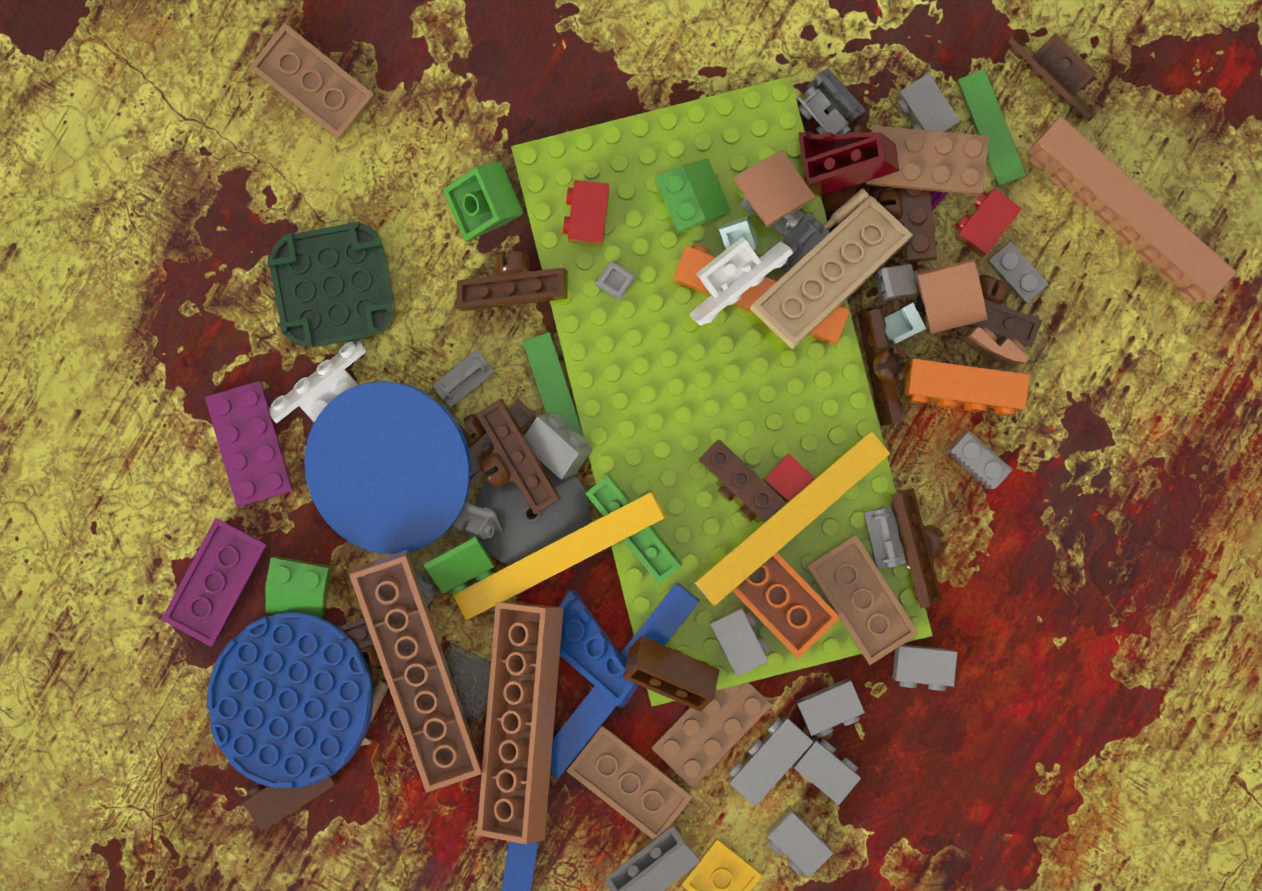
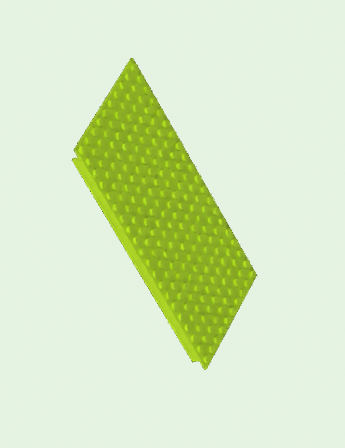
(664, 388)

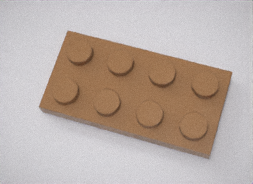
(311, 81)
(936, 161)
(862, 599)
(704, 737)
(629, 783)

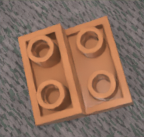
(774, 188)
(952, 296)
(1005, 351)

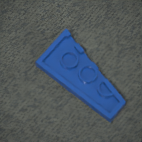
(592, 652)

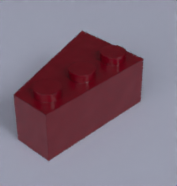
(845, 160)

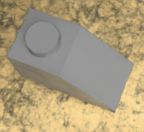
(896, 282)

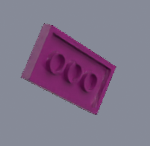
(249, 444)
(214, 582)

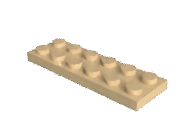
(831, 272)

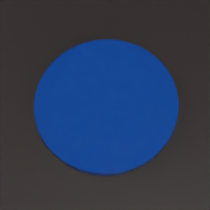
(388, 467)
(290, 700)

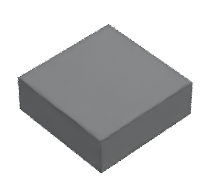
(615, 280)

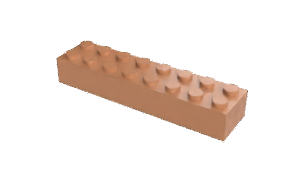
(1130, 212)
(416, 671)
(520, 722)

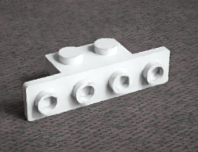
(733, 274)
(320, 387)

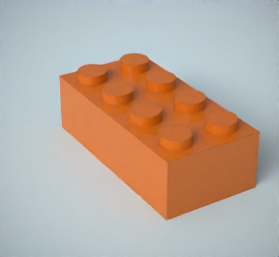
(965, 385)
(786, 605)

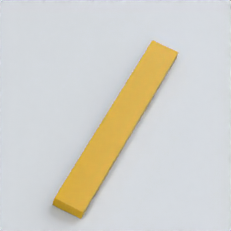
(791, 518)
(560, 555)

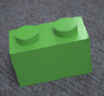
(692, 195)
(482, 200)
(460, 565)
(297, 587)

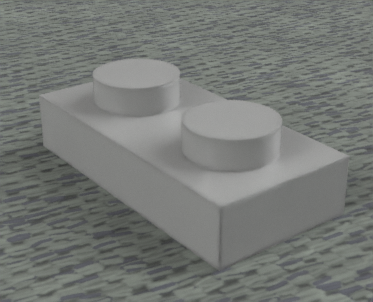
(1017, 272)

